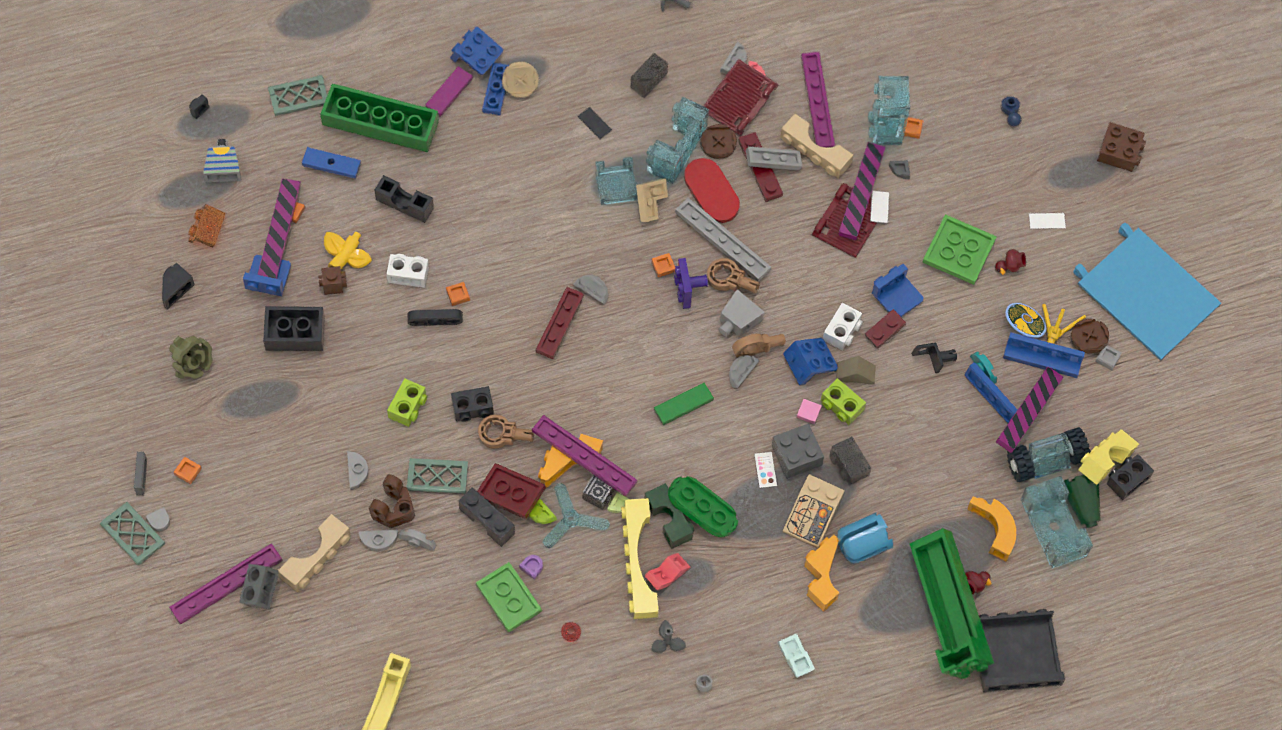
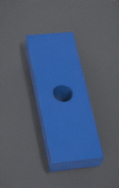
(495, 96)
(340, 164)

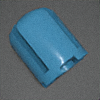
(864, 538)

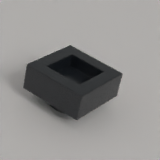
(198, 106)

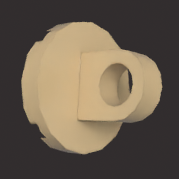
(520, 79)

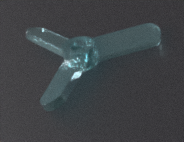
(565, 524)

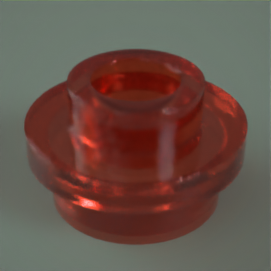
(571, 637)

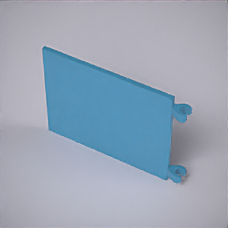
(1148, 292)

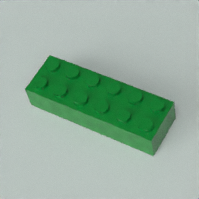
(379, 117)

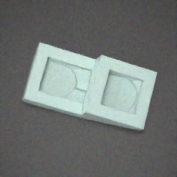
(796, 655)

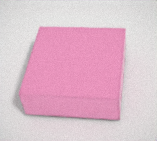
(809, 411)

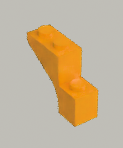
(559, 463)
(819, 564)

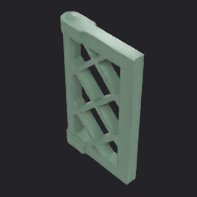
(293, 108)
(438, 463)
(136, 519)

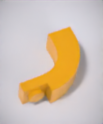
(1002, 522)

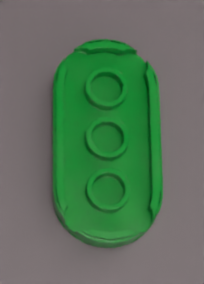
(703, 506)

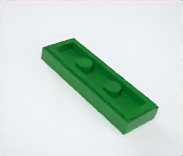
(683, 403)

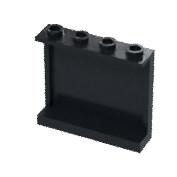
(1022, 651)

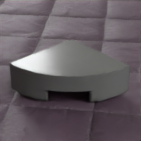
(900, 168)

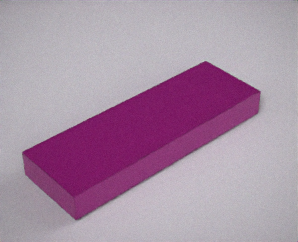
(449, 90)

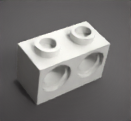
(406, 275)
(839, 325)

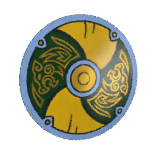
(1025, 320)

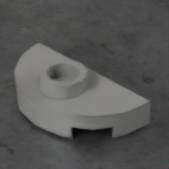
(737, 53)
(593, 286)
(741, 368)
(357, 469)
(416, 539)
(378, 540)

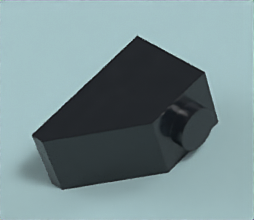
(175, 284)

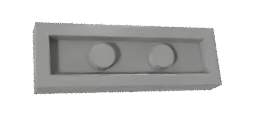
(773, 158)

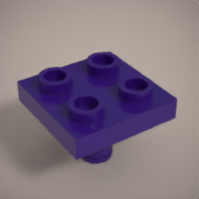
(686, 283)

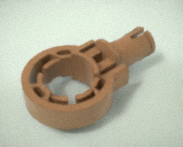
(734, 281)
(757, 343)
(507, 437)

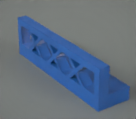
(1043, 355)

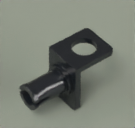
(937, 357)

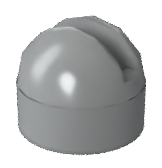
(704, 678)

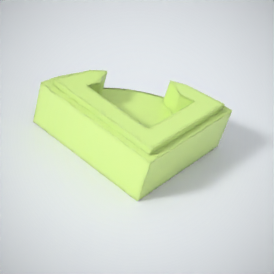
(617, 502)

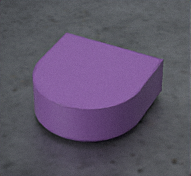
(532, 566)

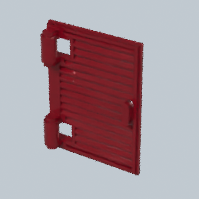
(739, 96)
(833, 219)

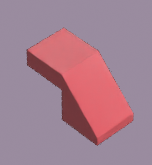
(667, 572)

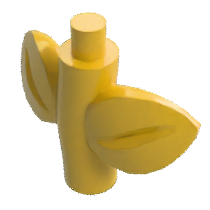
(345, 251)

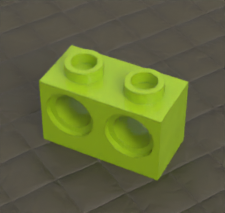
(847, 398)
(403, 401)

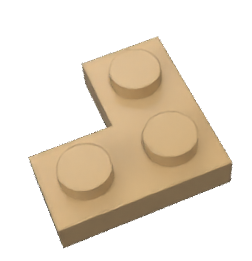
(647, 197)

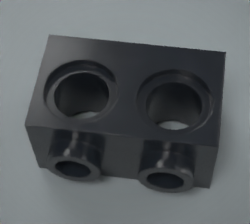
(471, 399)
(1132, 479)

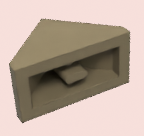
(856, 371)

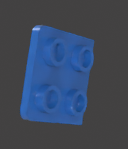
(477, 50)
(264, 284)
(896, 291)
(809, 358)

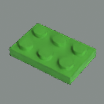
(508, 597)

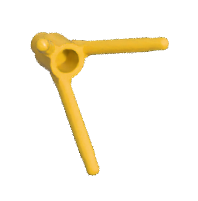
(1055, 332)

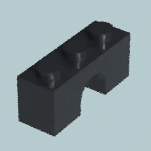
(391, 194)
(494, 522)

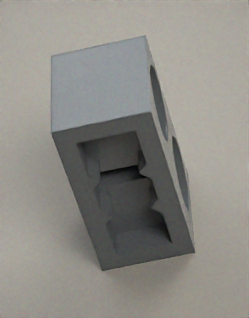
(259, 586)

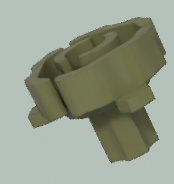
(190, 355)

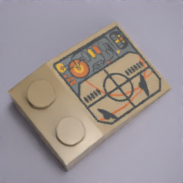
(813, 511)

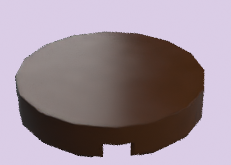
(718, 141)
(1090, 336)

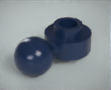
(1010, 106)

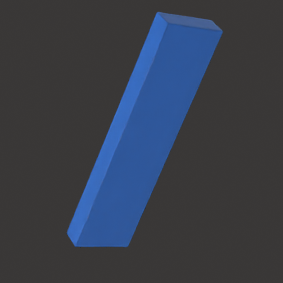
(990, 392)

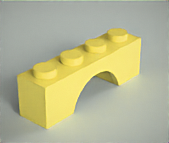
(1099, 461)

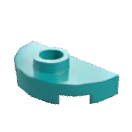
(985, 365)

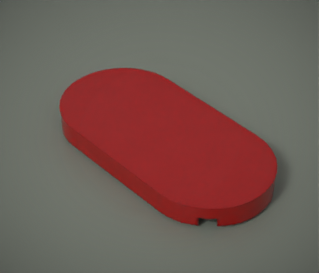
(711, 189)

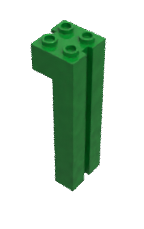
(951, 605)

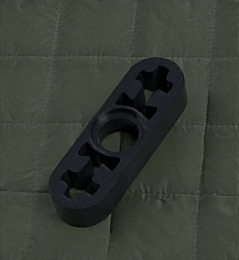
(434, 317)

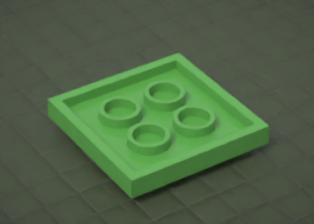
(959, 249)

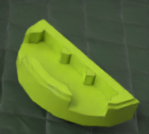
(542, 514)

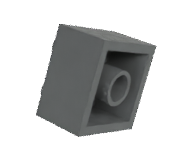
(797, 450)

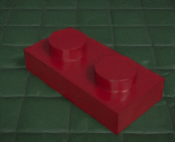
(885, 328)

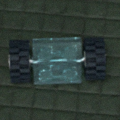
(1048, 455)

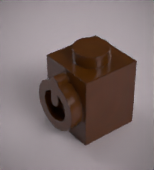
(332, 280)

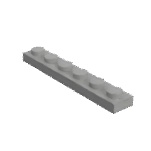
(723, 239)

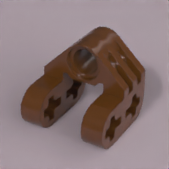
(380, 511)

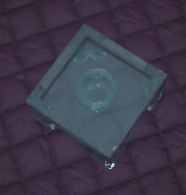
(616, 182)

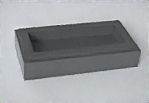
(140, 473)

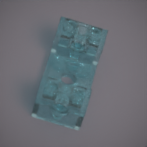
(891, 111)
(668, 161)
(1047, 504)

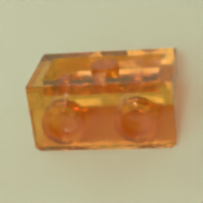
(206, 226)

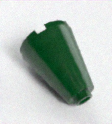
(1084, 500)

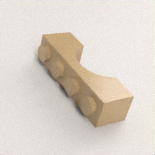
(833, 160)
(298, 571)

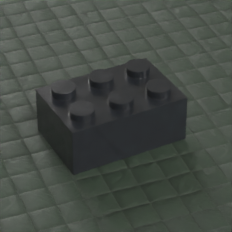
(293, 328)

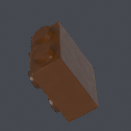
(1121, 147)

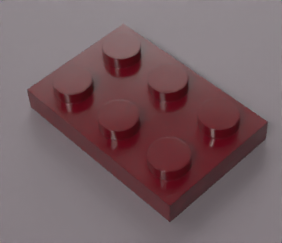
(511, 490)

